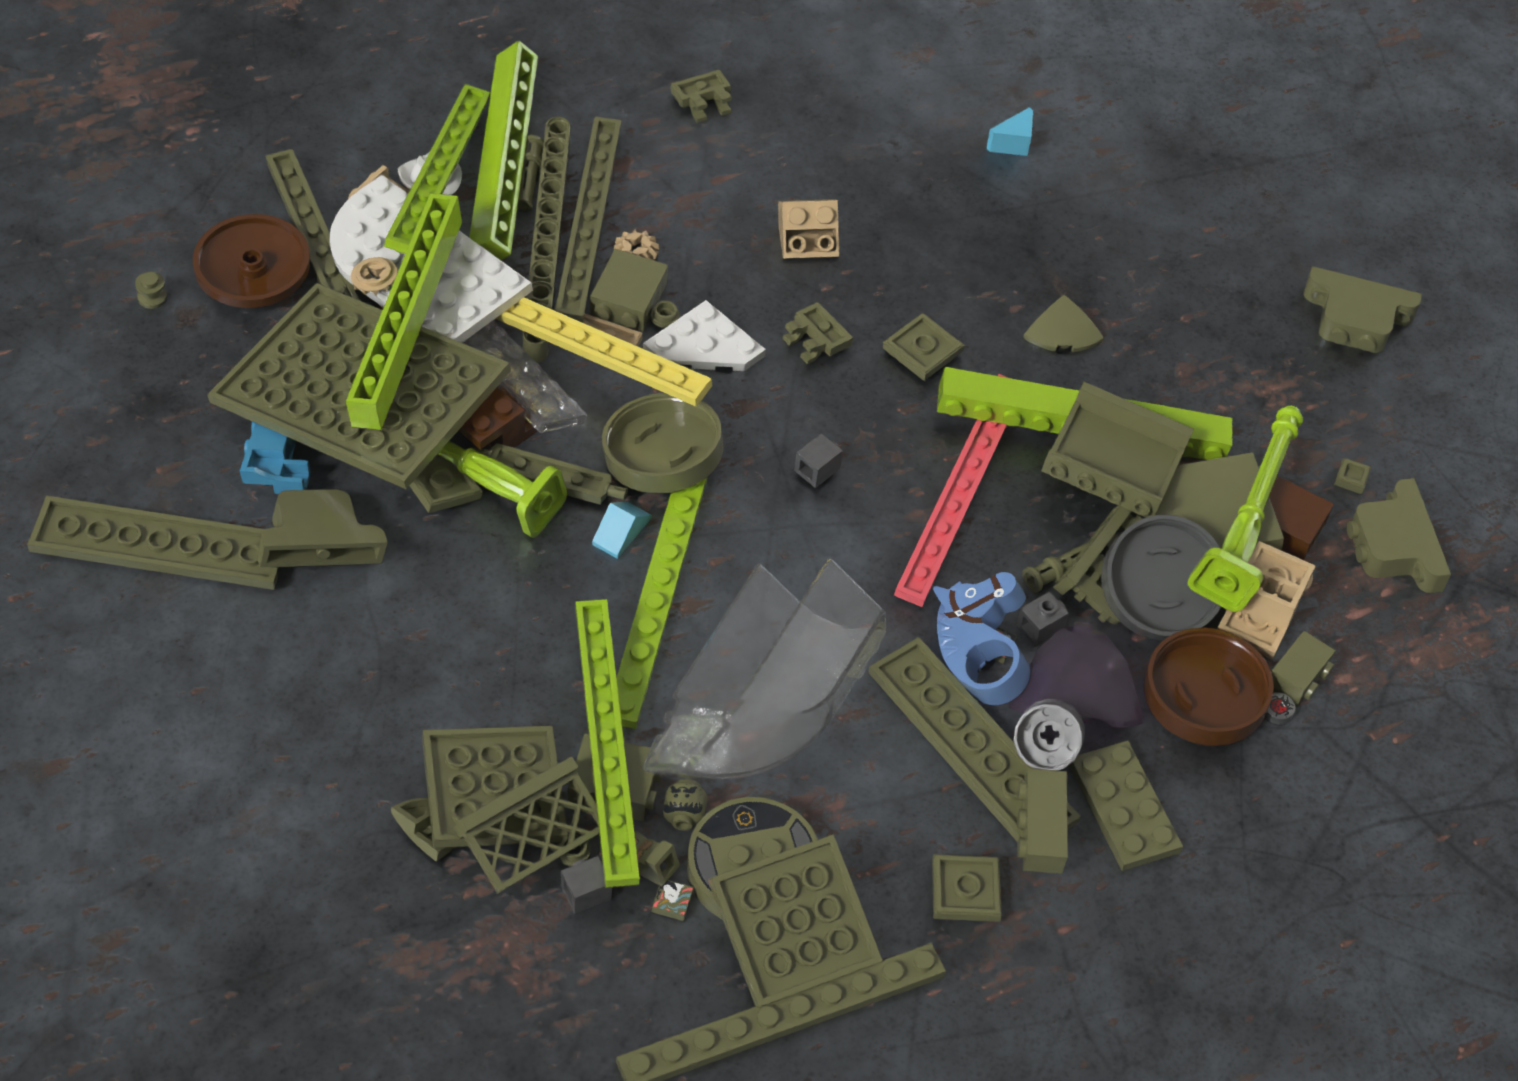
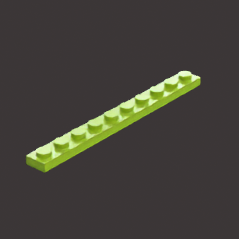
(438, 164)
(656, 601)
(607, 744)

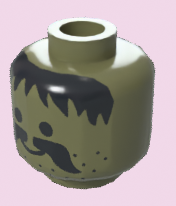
(685, 804)

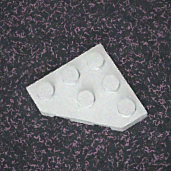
(705, 341)

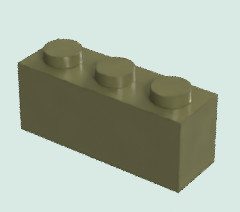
(1043, 821)

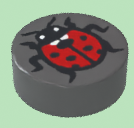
(1280, 709)

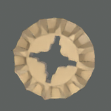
(649, 248)
(375, 266)

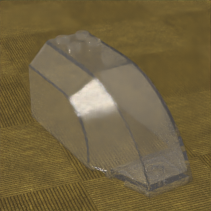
(768, 677)

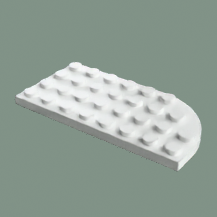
(472, 285)

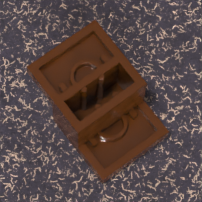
(497, 421)

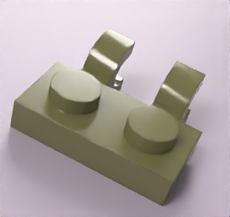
(699, 89)
(823, 329)

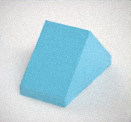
(1012, 135)
(620, 527)

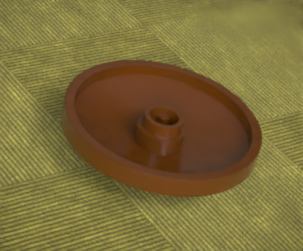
(251, 260)

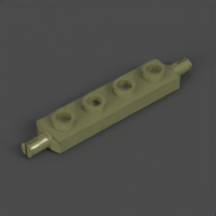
(579, 481)

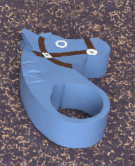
(969, 635)

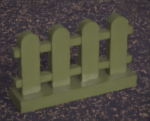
(1092, 560)

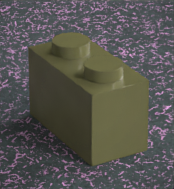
(1302, 668)

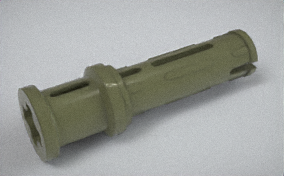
(531, 166)
(1049, 570)

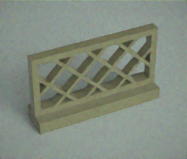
(511, 805)

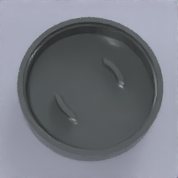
(1149, 575)

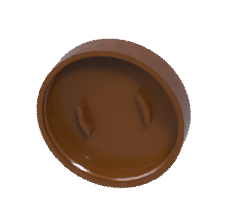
(1208, 686)

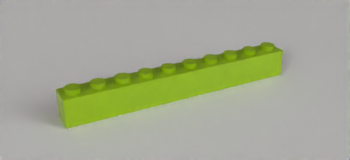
(504, 150)
(404, 312)
(1048, 406)

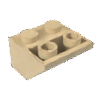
(809, 228)

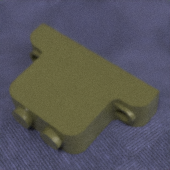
(1358, 309)
(318, 531)
(1399, 539)

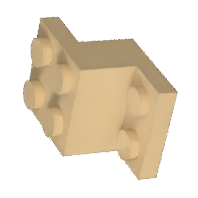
(1274, 604)

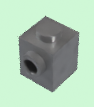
(818, 460)
(1042, 618)
(585, 884)

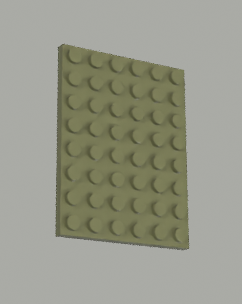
(307, 364)

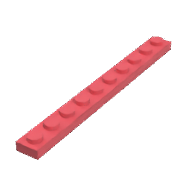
(949, 512)

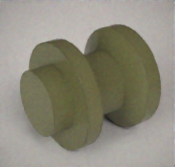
(151, 290)

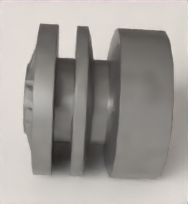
(1036, 748)

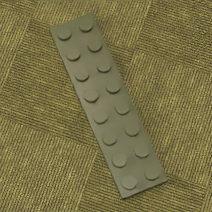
(151, 542)
(957, 729)

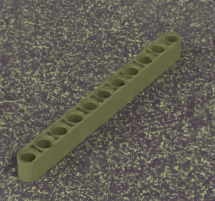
(548, 226)

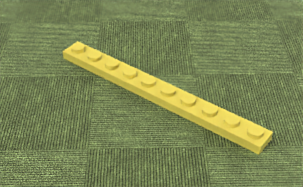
(608, 351)

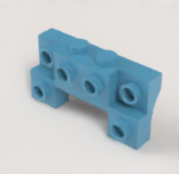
(270, 463)

